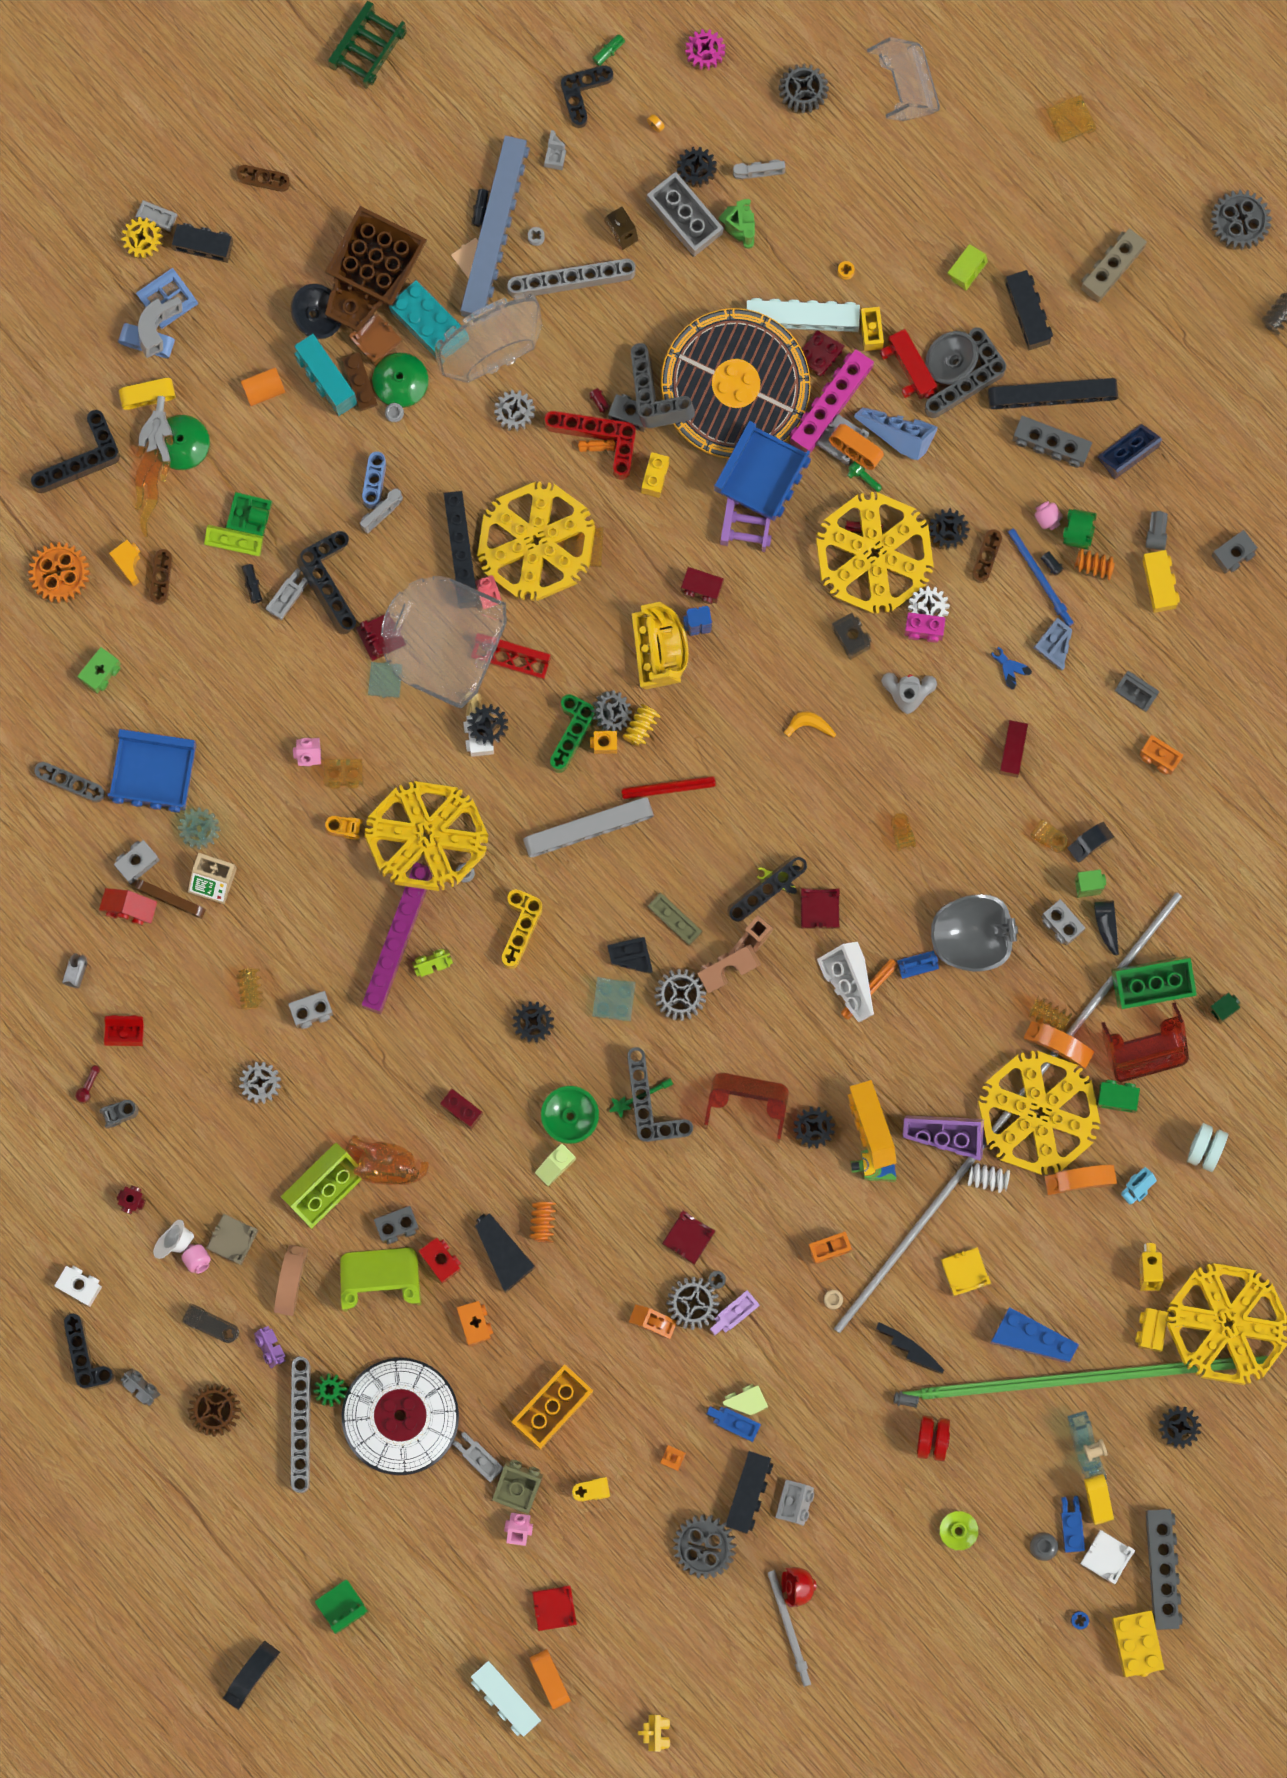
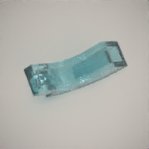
(1082, 1434)

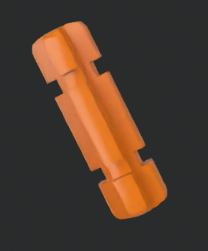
(596, 445)

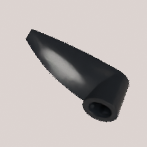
(1106, 924)

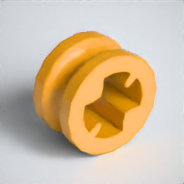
(845, 264)

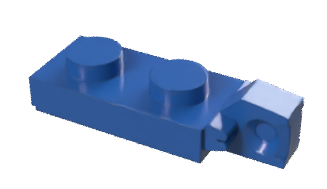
(735, 1423)

